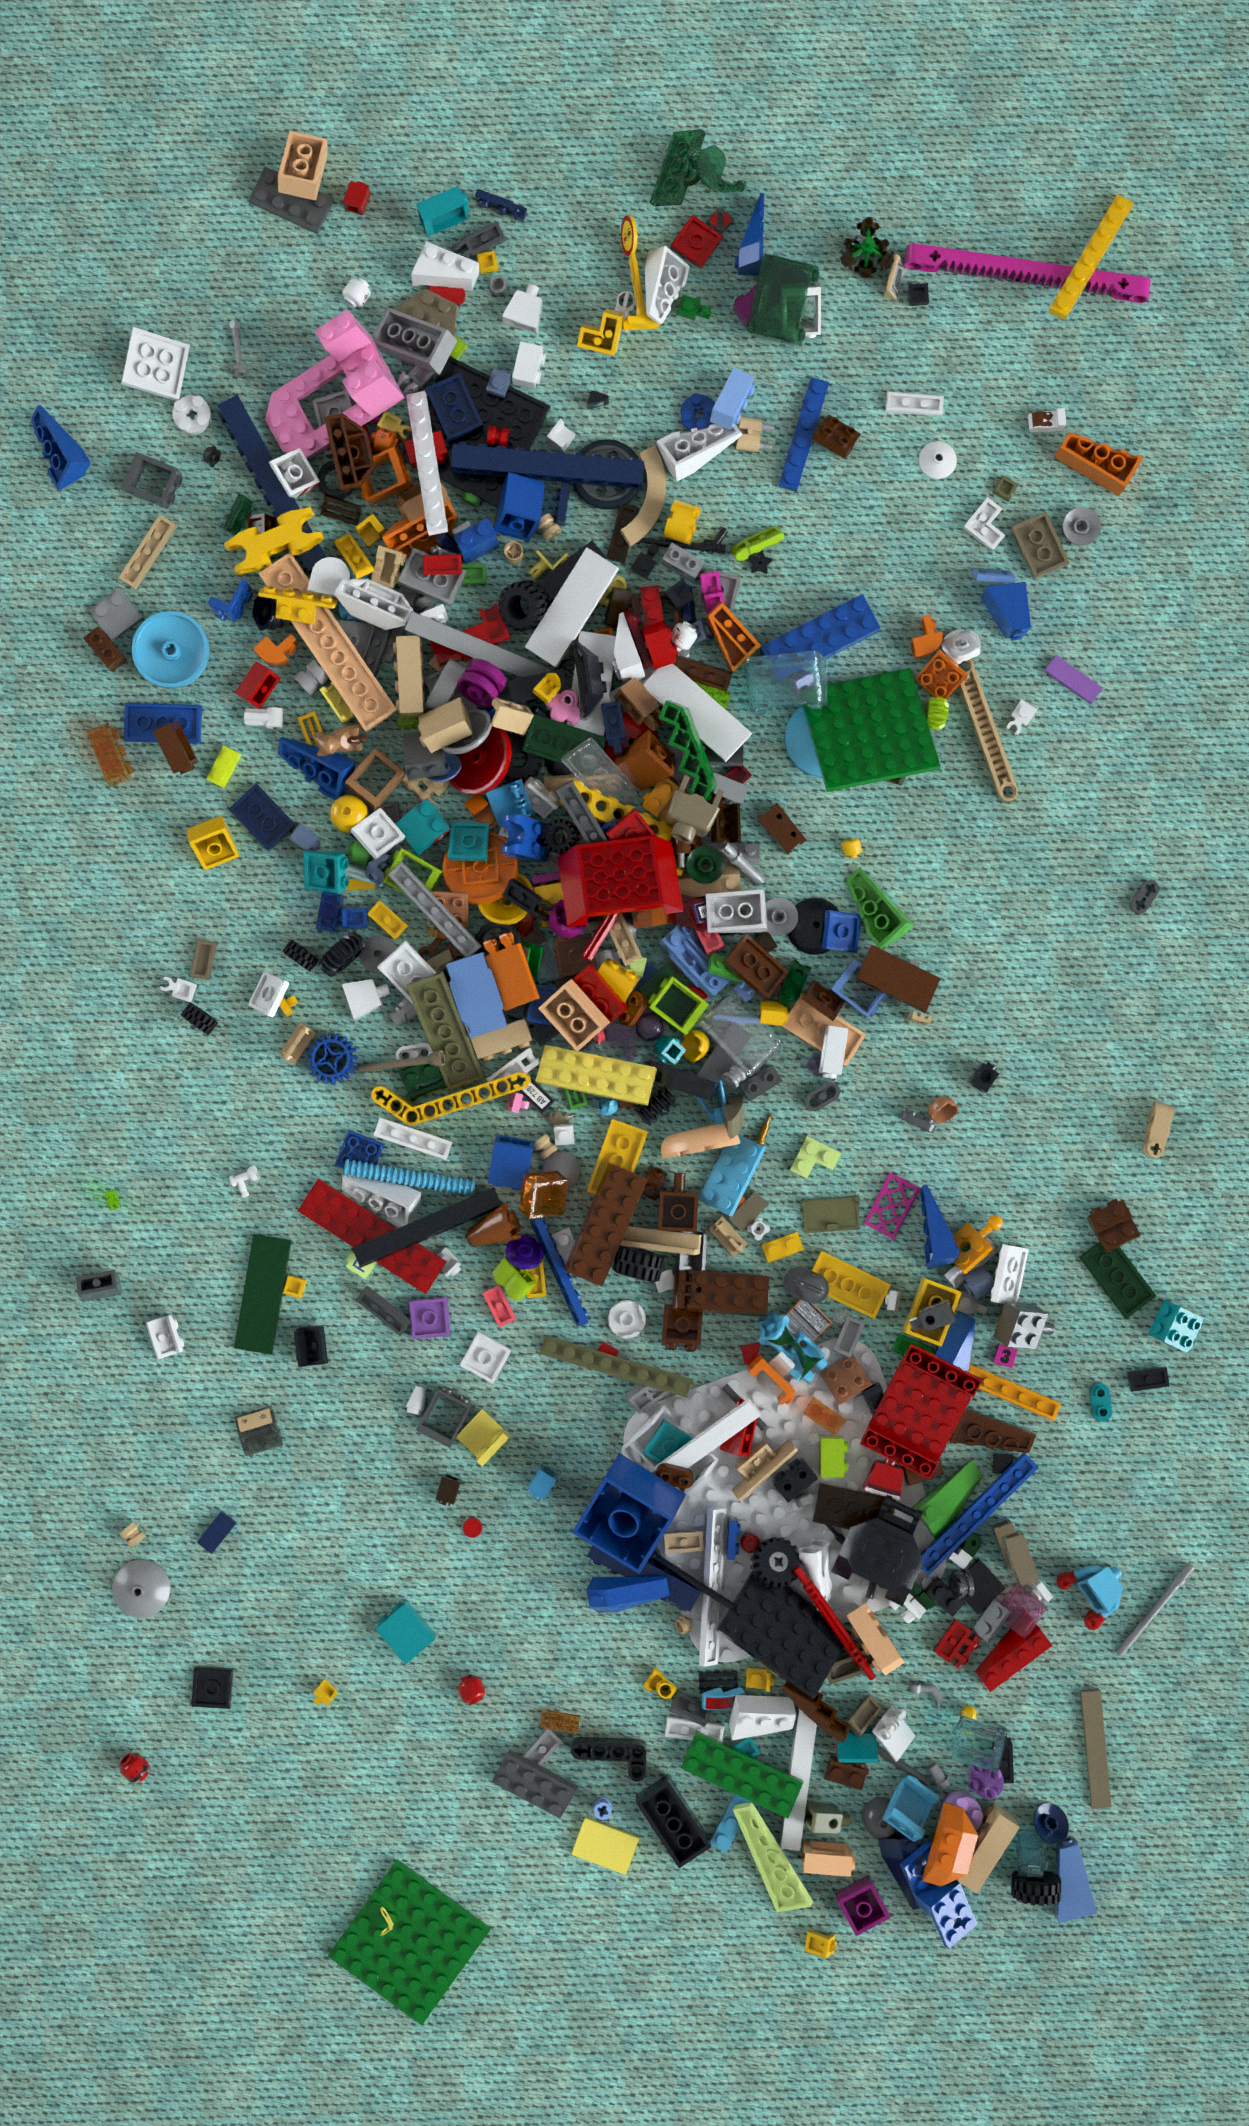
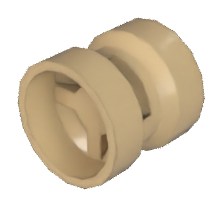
(548, 527)
(514, 549)
(545, 1147)
(132, 1534)

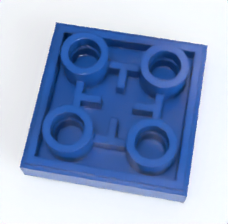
(359, 1148)

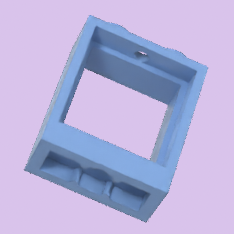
(872, 1008)

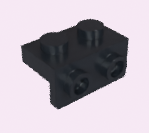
(310, 1345)

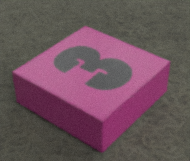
(1005, 1356)

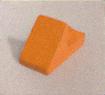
(481, 810)

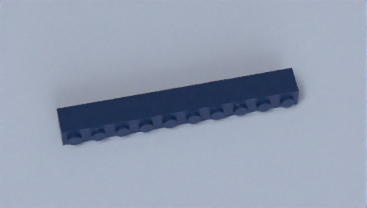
(258, 462)
(547, 466)

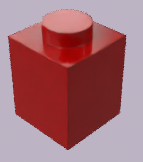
(356, 197)

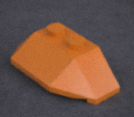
(414, 534)
(951, 1847)

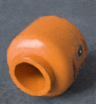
(384, 439)

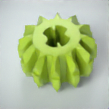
(936, 712)

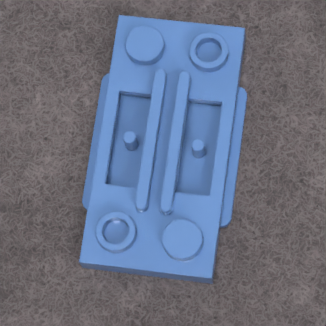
(692, 959)
(476, 995)

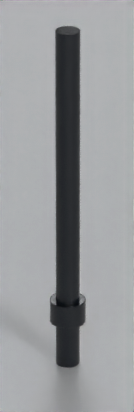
(691, 1580)

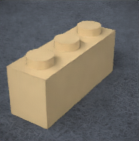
(502, 1040)

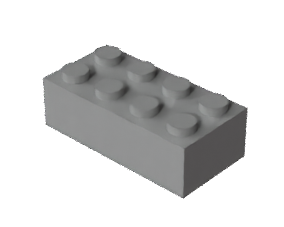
(414, 341)

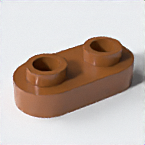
(636, 1005)

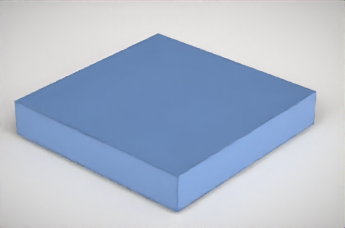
(992, 575)

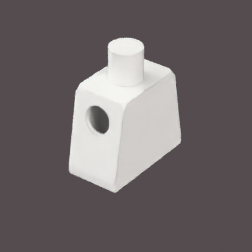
(524, 310)
(364, 996)

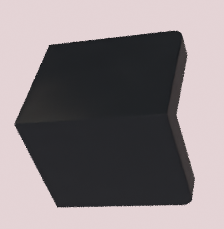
(679, 595)
(873, 1396)

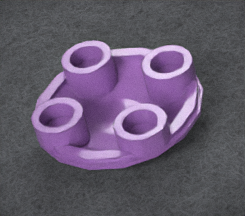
(985, 1782)

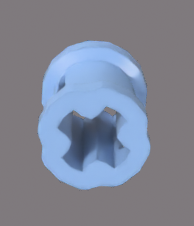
(599, 1803)

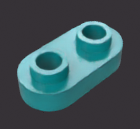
(1100, 1402)

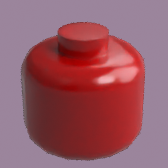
(749, 1542)

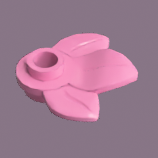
(562, 710)

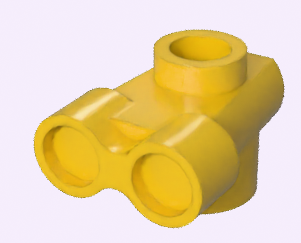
(655, 1683)

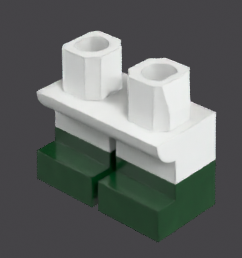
(916, 1602)

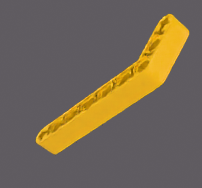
(439, 1104)

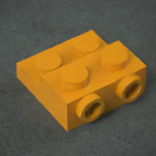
(659, 799)

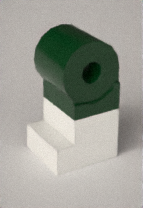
(966, 1550)

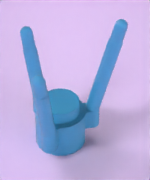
(717, 1115)

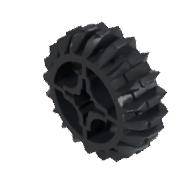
(342, 954)

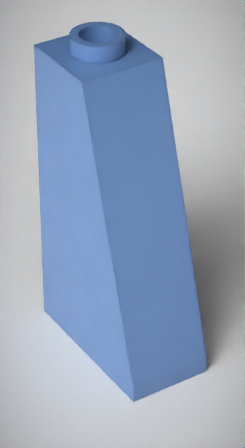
(1075, 1888)

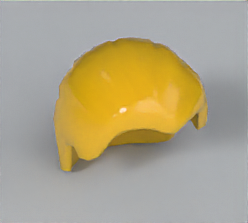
(696, 1045)

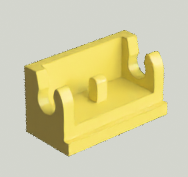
(337, 703)

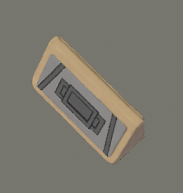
(895, 278)

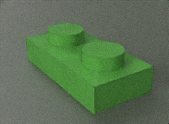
(718, 968)

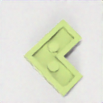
(812, 1152)

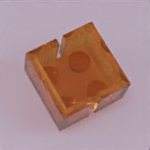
(546, 1192)

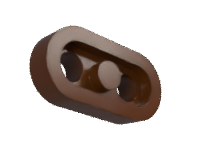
(676, 1474)

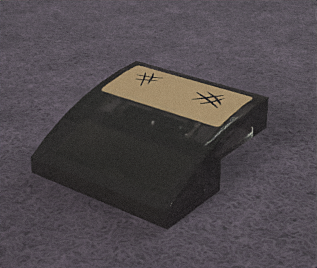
(258, 1431)

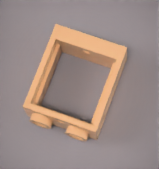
(827, 1858)

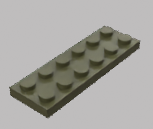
(445, 1029)

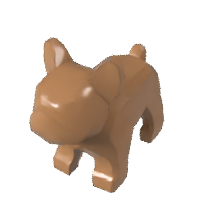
(341, 739)

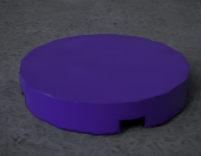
(524, 1252)

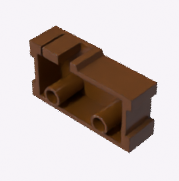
(781, 828)

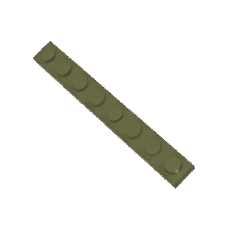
(616, 1366)

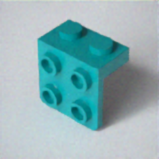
(1176, 1326)

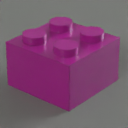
(862, 1905)

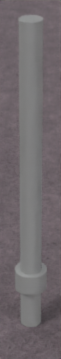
(1179, 1580)

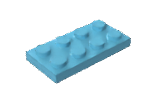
(731, 1175)

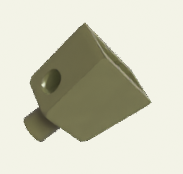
(825, 1818)

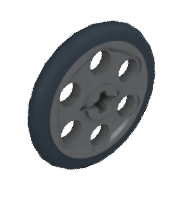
(611, 499)

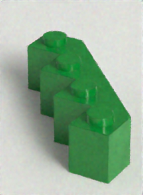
(687, 739)

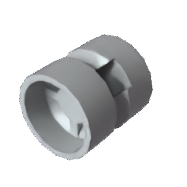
(311, 678)

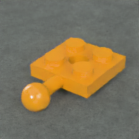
(979, 1246)

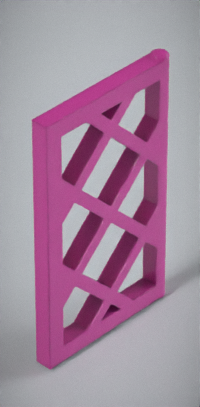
(908, 1203)

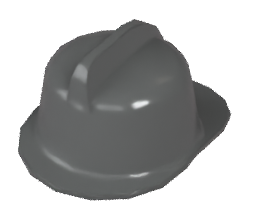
(806, 1285)

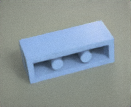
(732, 399)

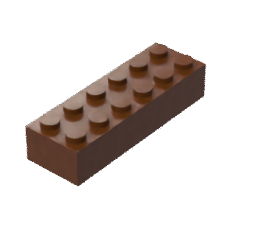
(605, 1224)

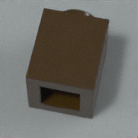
(448, 1490)

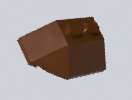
(349, 451)

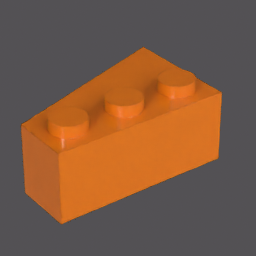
(731, 636)

